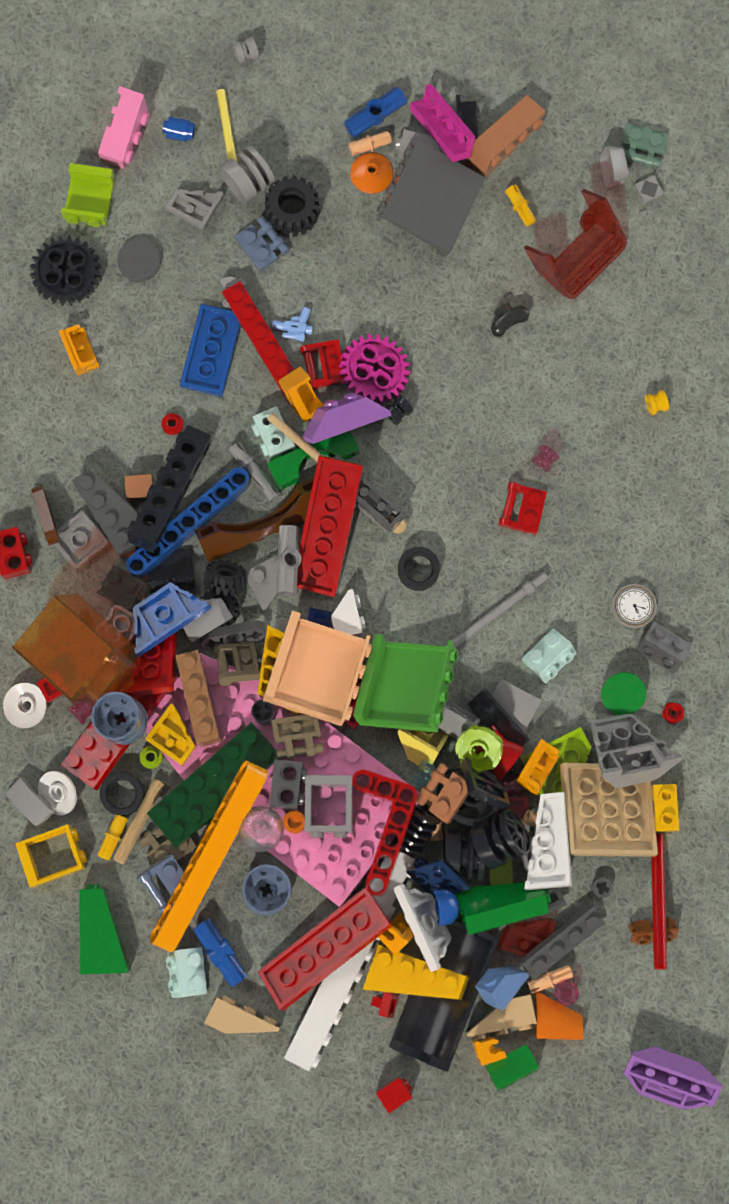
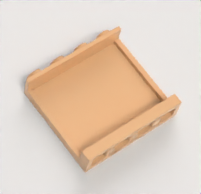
(317, 670)

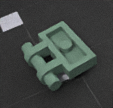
(645, 140)

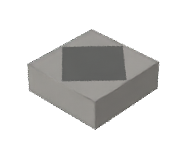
(648, 190)

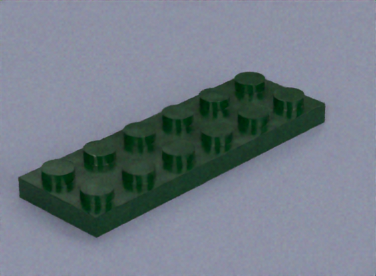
(200, 795)

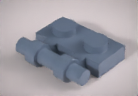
(255, 246)

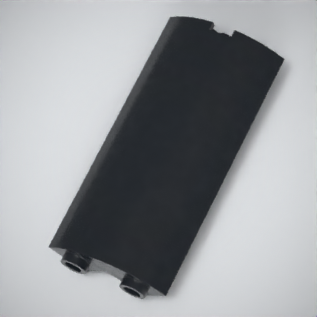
(434, 1025)

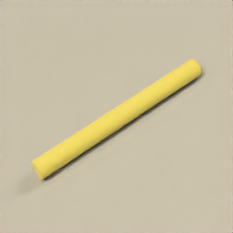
(230, 148)

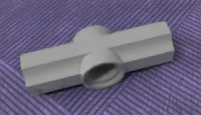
(287, 574)

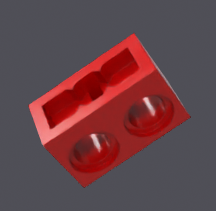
(17, 551)

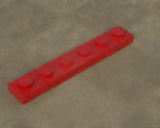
(258, 332)

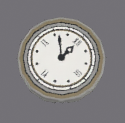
(634, 606)

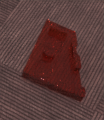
(525, 936)

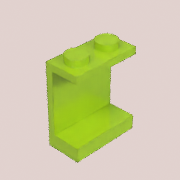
(88, 195)

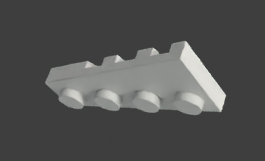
(550, 853)

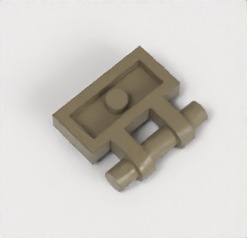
(294, 729)
(164, 849)

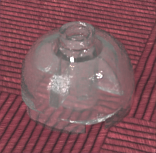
(261, 829)

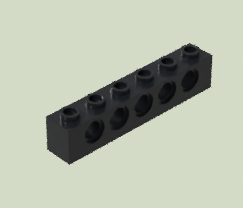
(150, 536)

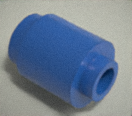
(178, 129)

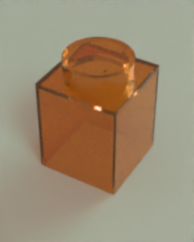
(77, 649)

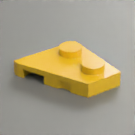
(172, 736)

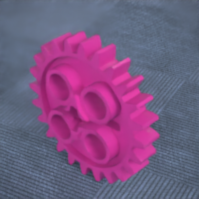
(380, 352)

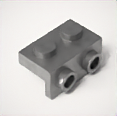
(664, 647)

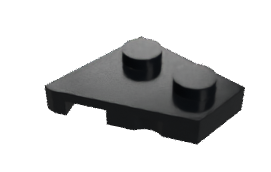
(483, 786)

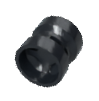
(399, 409)
(261, 710)

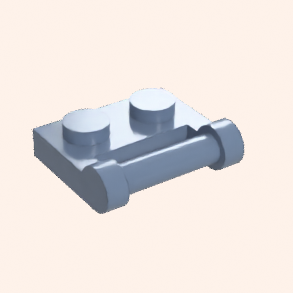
(169, 873)

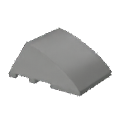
(630, 752)

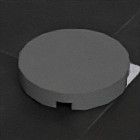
(138, 260)

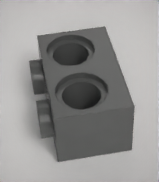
(281, 785)

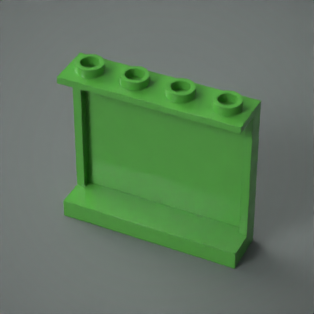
(405, 685)

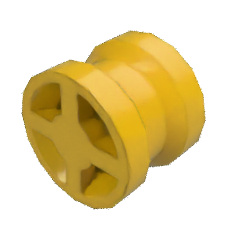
(657, 402)

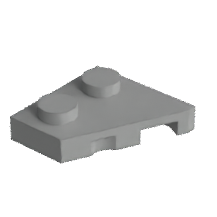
(194, 206)

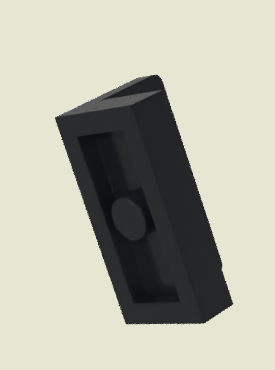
(468, 114)

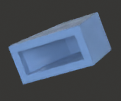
(500, 985)

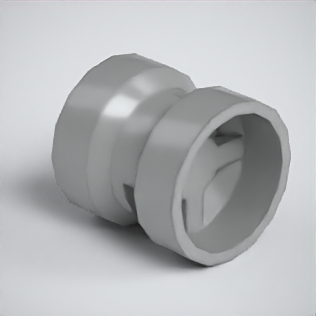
(241, 52)

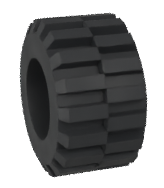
(292, 189)

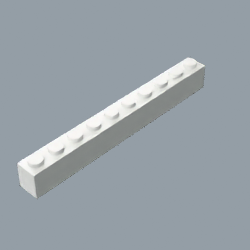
(336, 987)

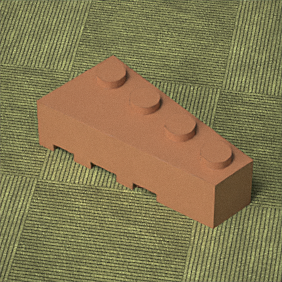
(504, 136)

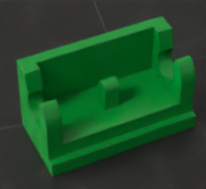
(513, 1068)

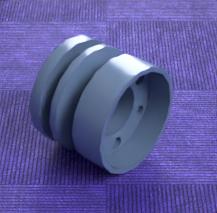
(113, 707)
(257, 879)

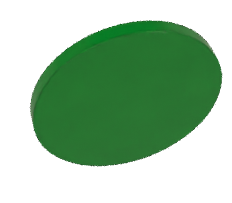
(623, 693)

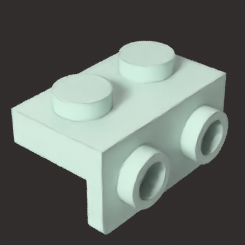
(549, 655)
(186, 972)

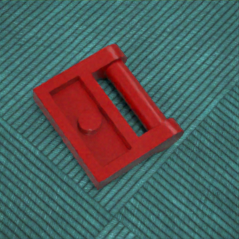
(329, 357)
(530, 508)

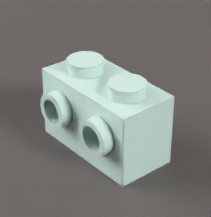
(273, 439)

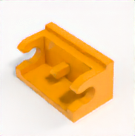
(79, 349)
(538, 767)
(398, 935)
(483, 1050)

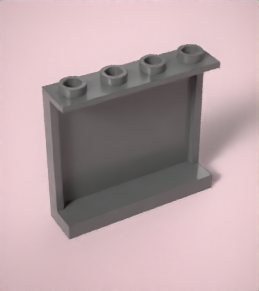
(430, 196)

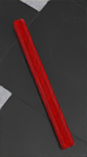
(659, 906)

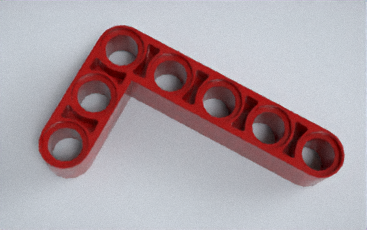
(391, 827)

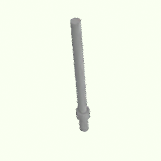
(526, 589)

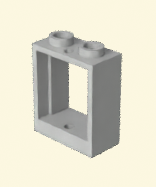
(328, 781)

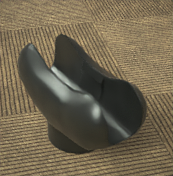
(508, 317)

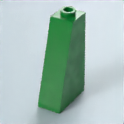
(500, 905)
(99, 938)

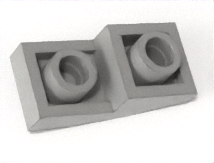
(30, 804)

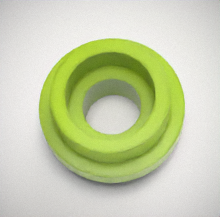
(151, 764)

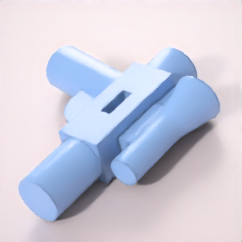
(295, 327)

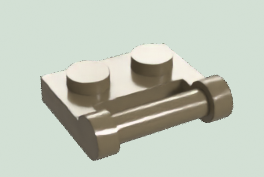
(244, 662)

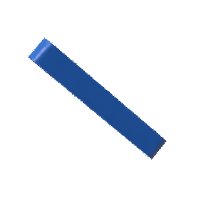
(192, 512)

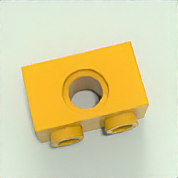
(665, 807)

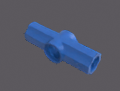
(365, 119)
(220, 952)

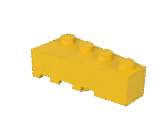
(412, 976)

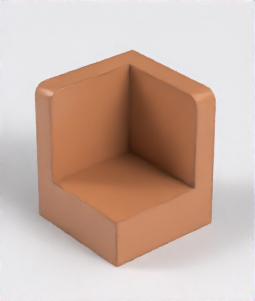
(137, 486)

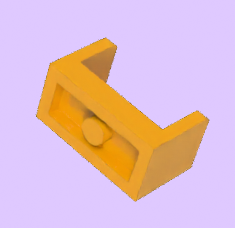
(300, 394)

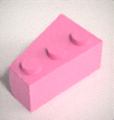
(124, 129)

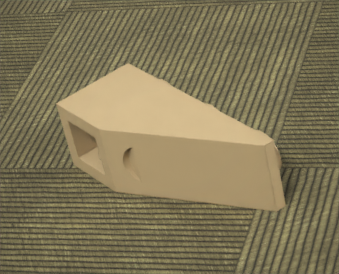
(517, 1014)
(233, 1019)

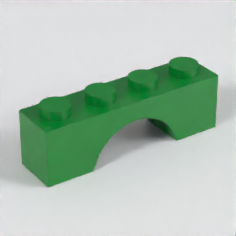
(286, 468)

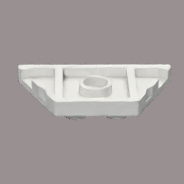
(422, 918)

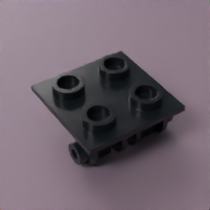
(175, 569)

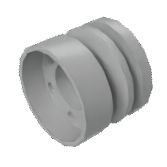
(250, 173)

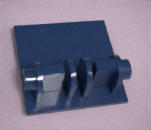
(436, 877)

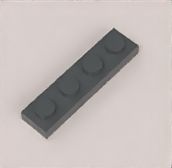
(562, 941)

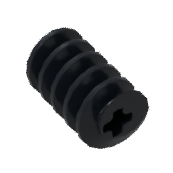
(419, 829)

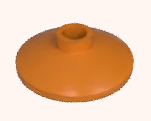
(367, 181)

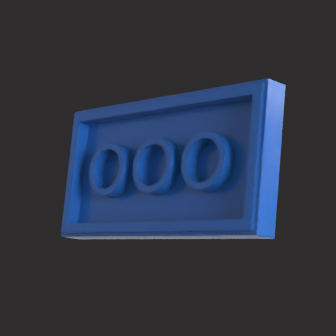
(210, 350)

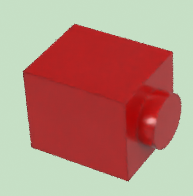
(394, 1093)

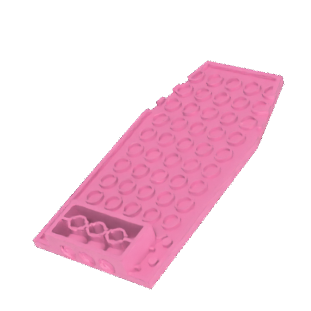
(326, 863)

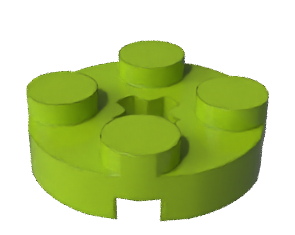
(488, 740)

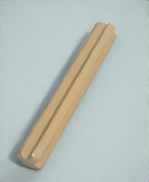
(138, 821)

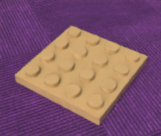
(605, 817)

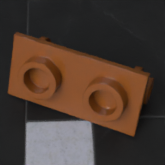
(643, 933)

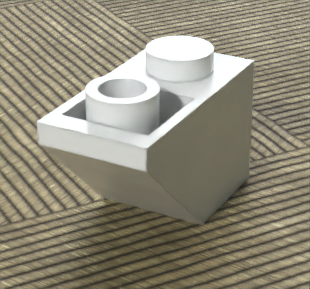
(346, 615)

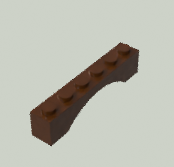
(224, 538)

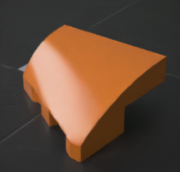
(556, 1020)

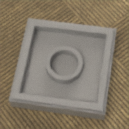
(81, 540)

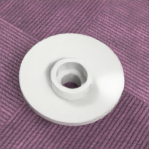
(15, 703)
(58, 792)

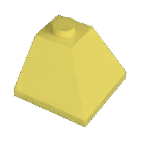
(422, 744)

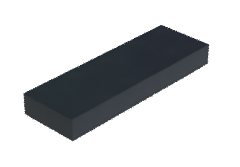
(493, 714)

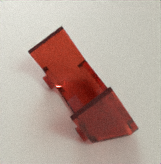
(588, 254)

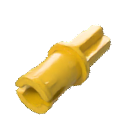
(520, 205)
(112, 837)

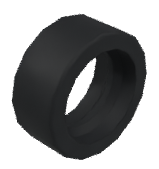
(430, 556)
(104, 793)

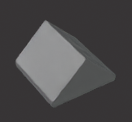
(456, 720)

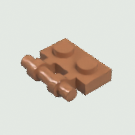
(451, 796)

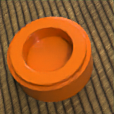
(294, 821)

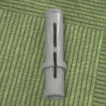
(258, 476)

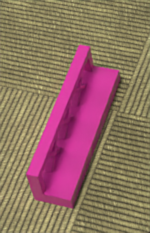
(441, 126)

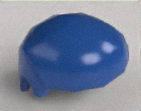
(446, 907)

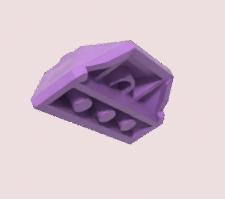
(343, 416)
(672, 1079)

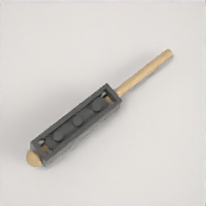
(369, 498)

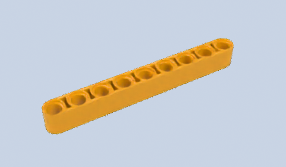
(208, 856)

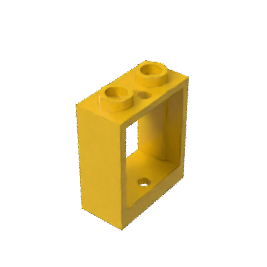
(29, 864)

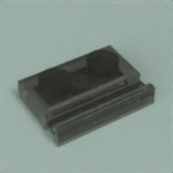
(122, 588)

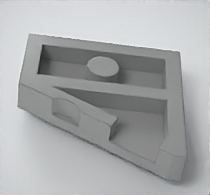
(263, 581)

